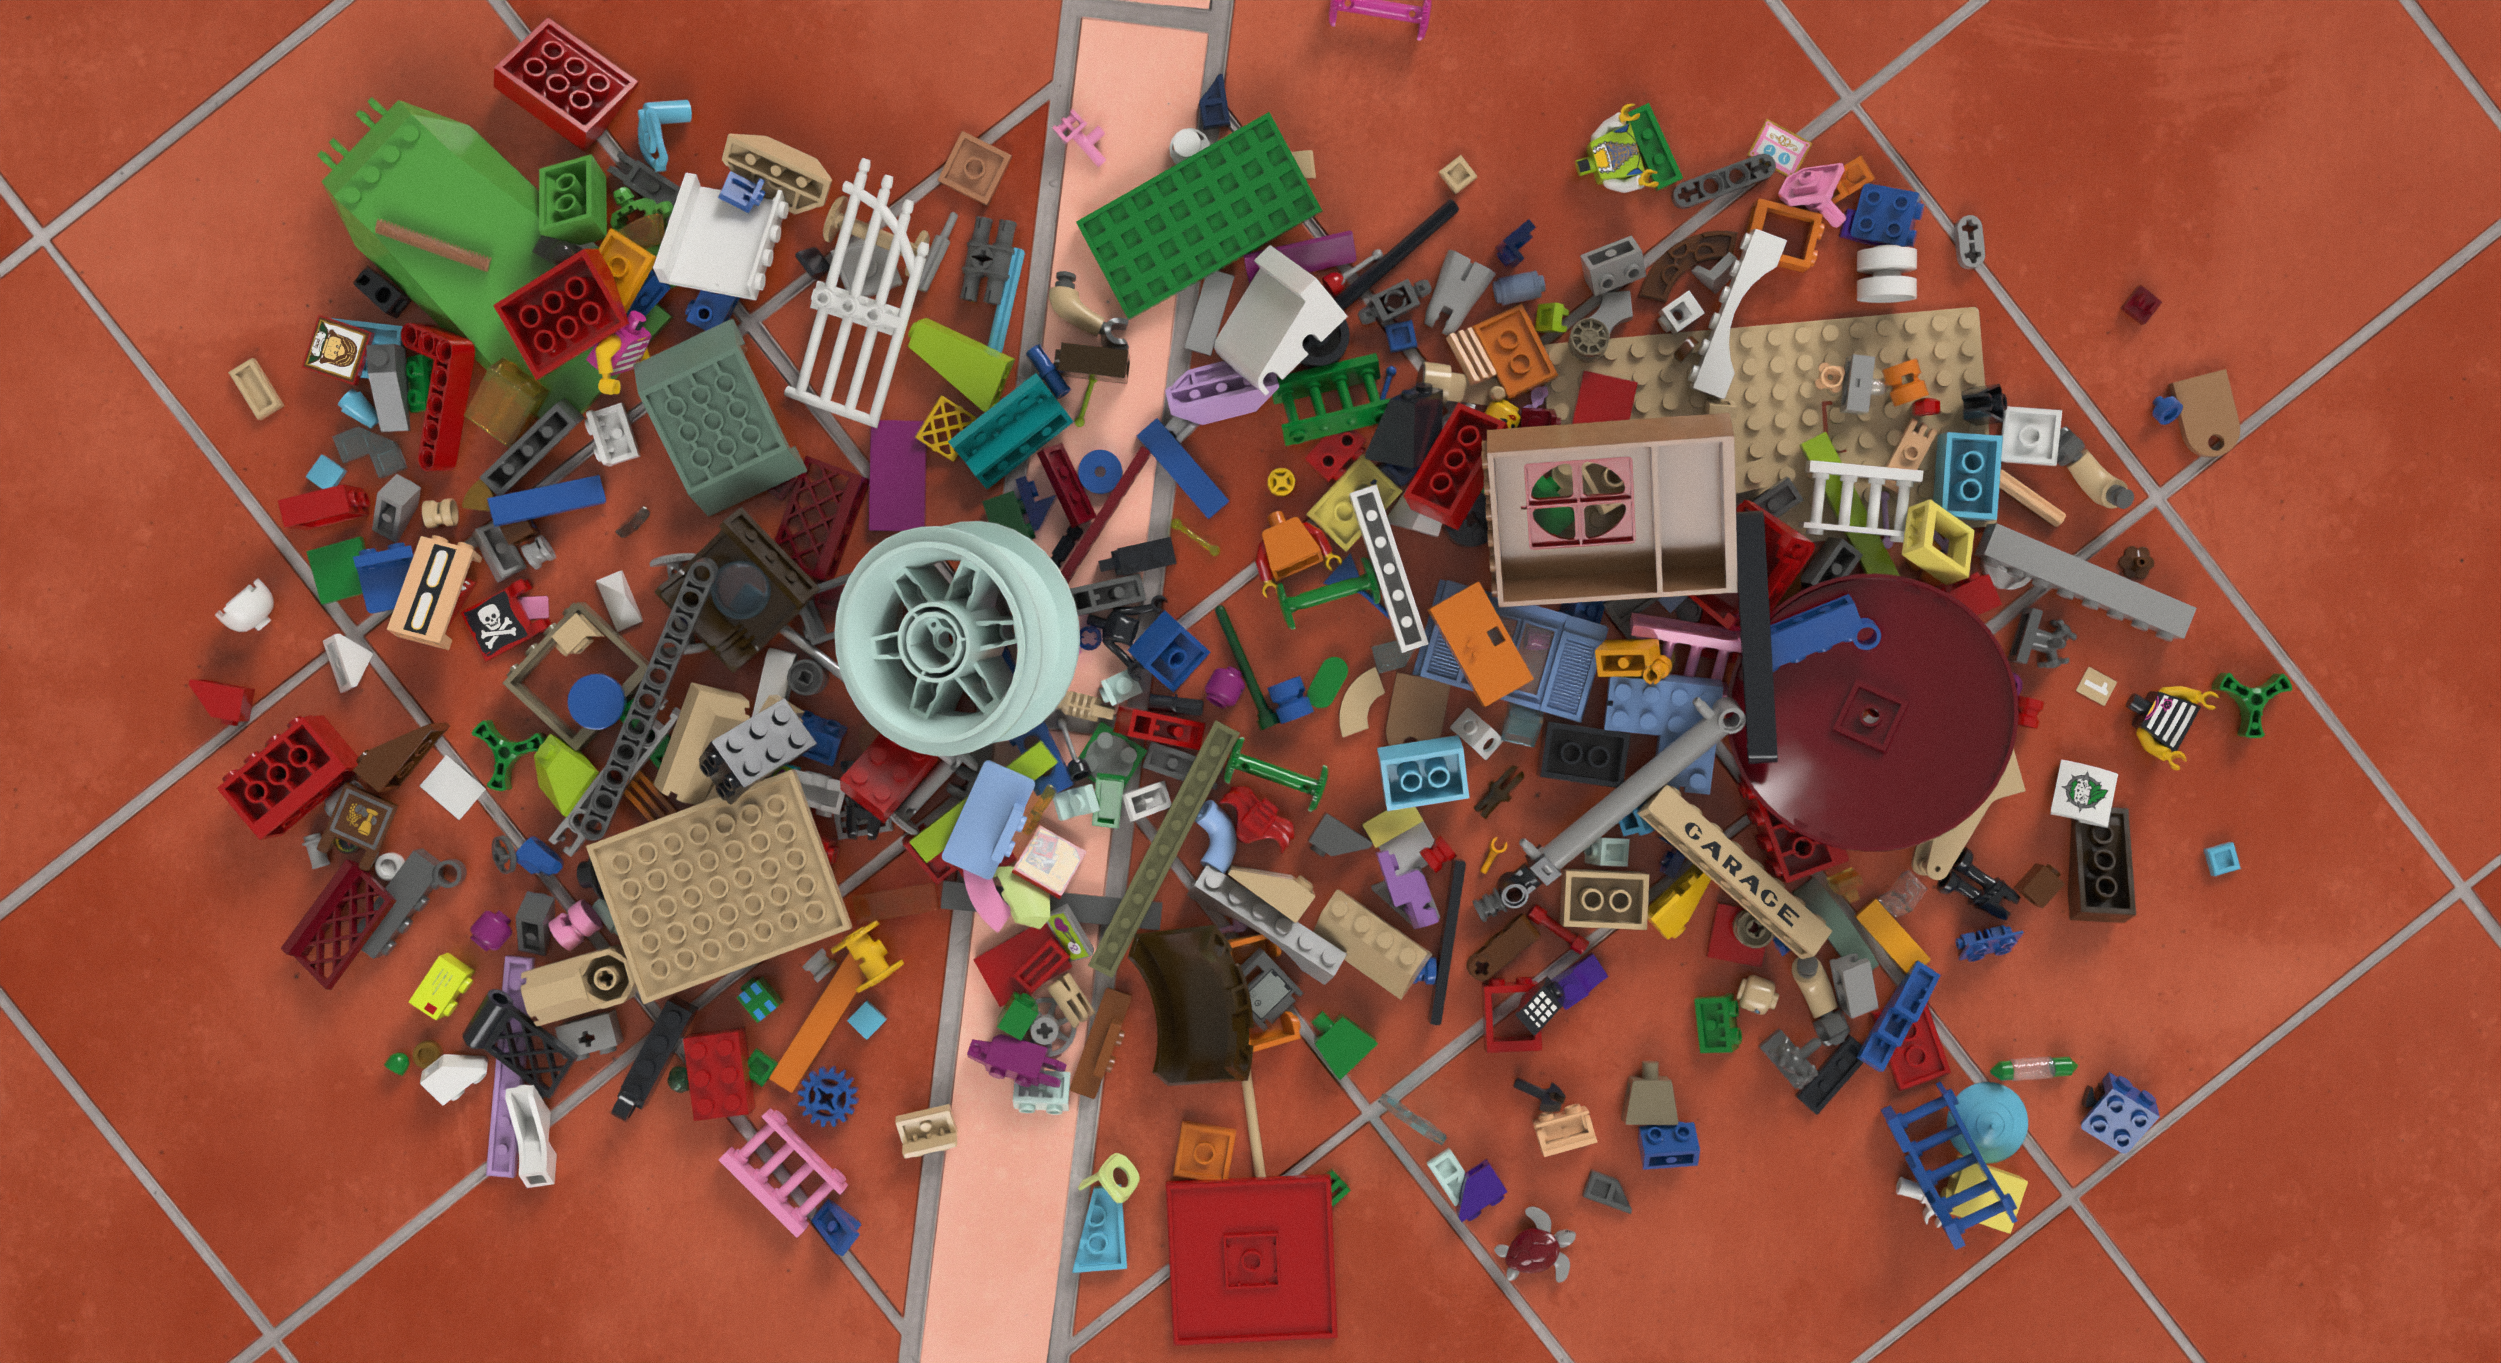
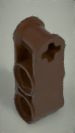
(1503, 947)

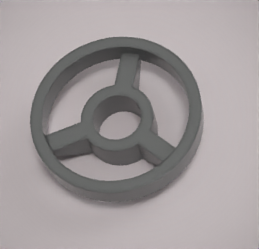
(501, 856)

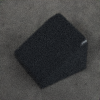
(813, 262)

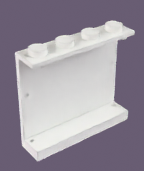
(717, 244)

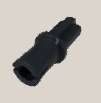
(1175, 705)

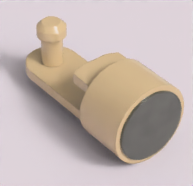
(1457, 387)

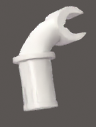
(1913, 1190)

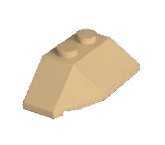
(782, 167)

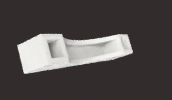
(1715, 368)

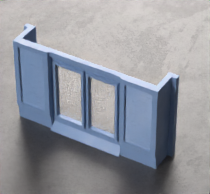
(1551, 643)

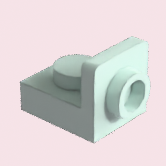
(1119, 688)
(1075, 802)
(1608, 852)

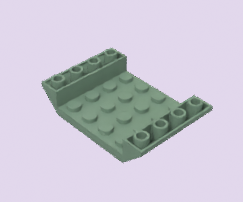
(715, 419)

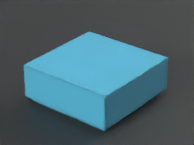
(326, 473)
(2222, 859)
(867, 1019)

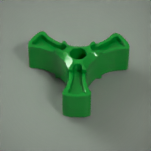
(2251, 700)
(505, 752)

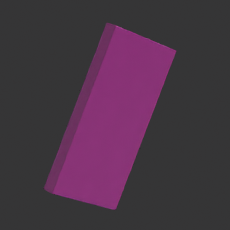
(897, 476)

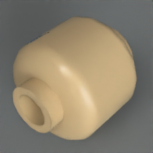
(1757, 994)

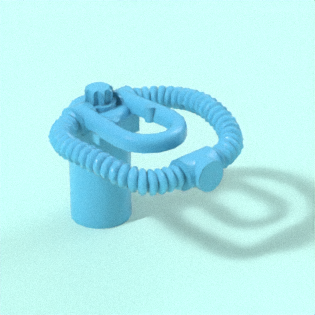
(649, 125)

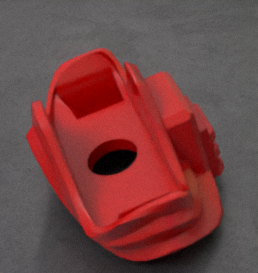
(1258, 819)

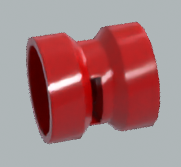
(2028, 711)
(1437, 854)

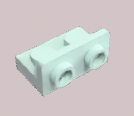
(1043, 1097)

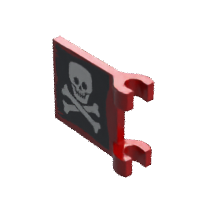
(502, 622)

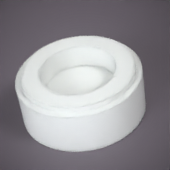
(388, 865)

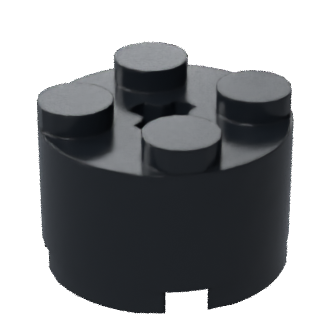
(1477, 532)

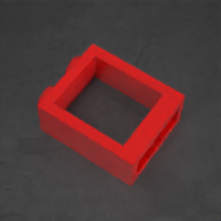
(324, 507)
(1506, 1044)

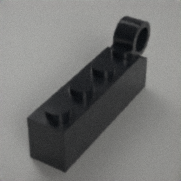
(654, 1057)

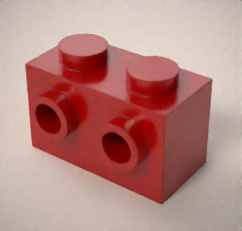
(1333, 449)

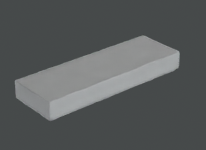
(1209, 313)

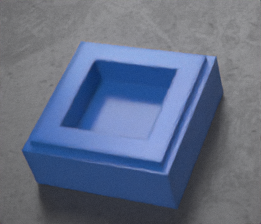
(1401, 336)

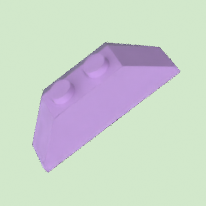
(1216, 394)

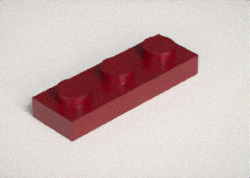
(1066, 485)

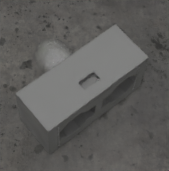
(1860, 384)

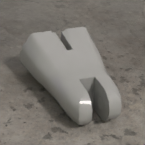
(1457, 290)

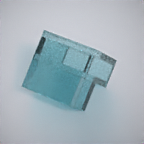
(1521, 725)

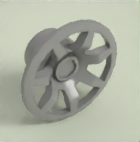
(1047, 1028)

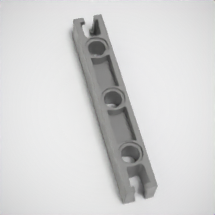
(572, 820)

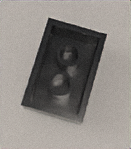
(1583, 754)

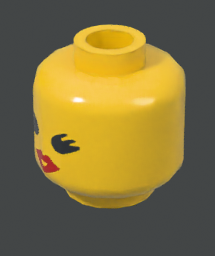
(1504, 411)

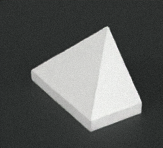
(619, 601)
(347, 660)

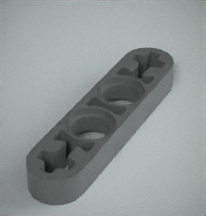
(1721, 177)

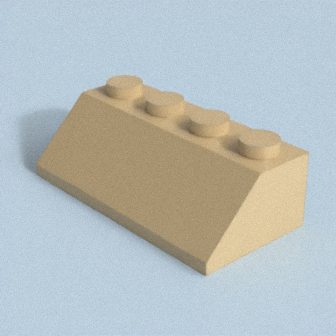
(1371, 944)

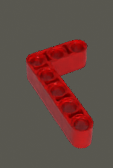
(447, 391)

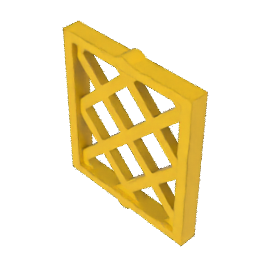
(930, 418)

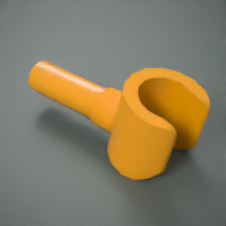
(1492, 854)

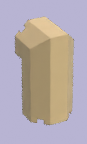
(703, 717)
(578, 985)

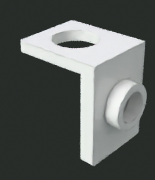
(1476, 733)

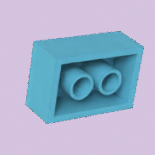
(1968, 475)
(1423, 773)

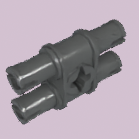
(981, 251)

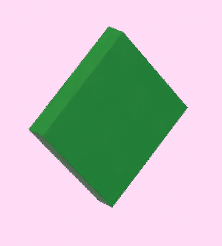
(336, 571)

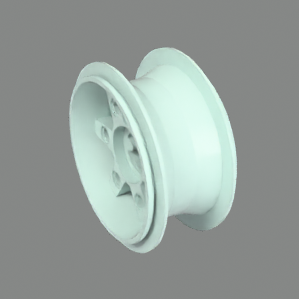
(883, 652)

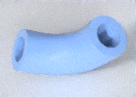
(1221, 834)

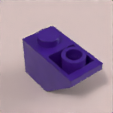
(1479, 1189)

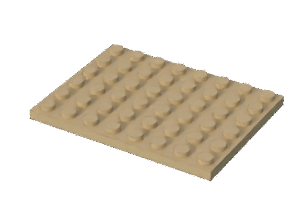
(719, 887)

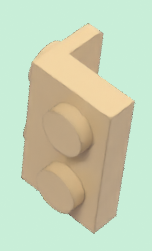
(927, 1131)

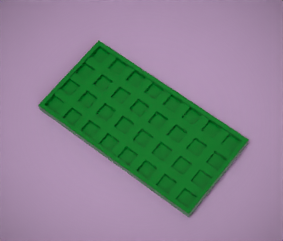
(1199, 216)

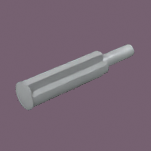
(936, 253)

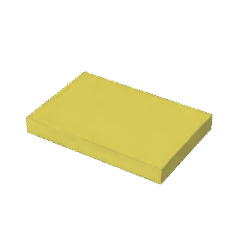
(1335, 511)

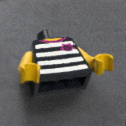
(2166, 718)

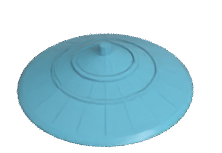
(1993, 1119)

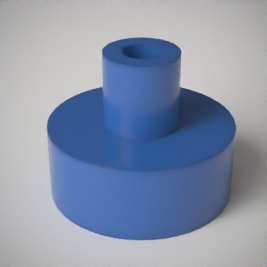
(2166, 409)

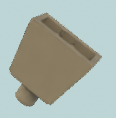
(1649, 1098)

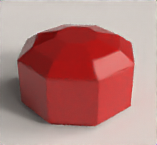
(1926, 407)

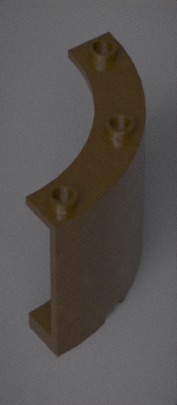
(1198, 1005)

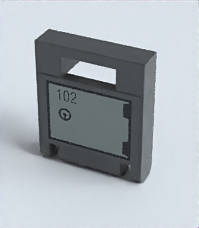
(1269, 990)

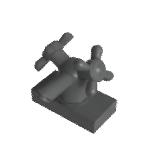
(2030, 637)
(1791, 1059)

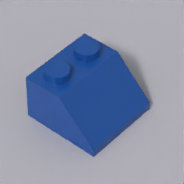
(1168, 651)

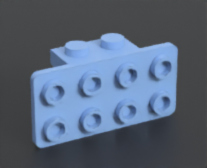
(989, 820)

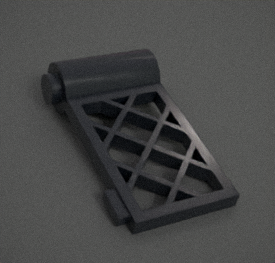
(488, 1026)

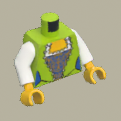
(1615, 156)

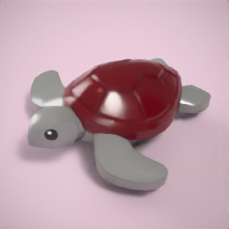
(1537, 1248)

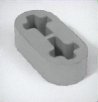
(1976, 242)

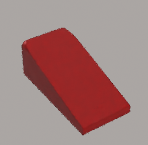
(936, 868)

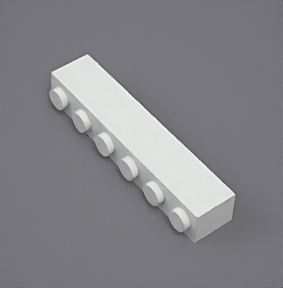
(1388, 568)

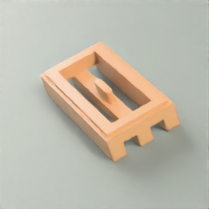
(1475, 356)

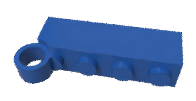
(1819, 630)

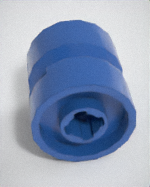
(1290, 699)

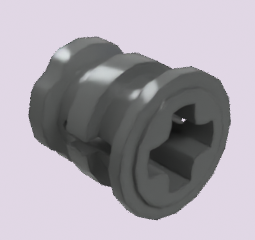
(1489, 905)

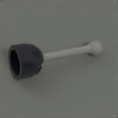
(1077, 768)

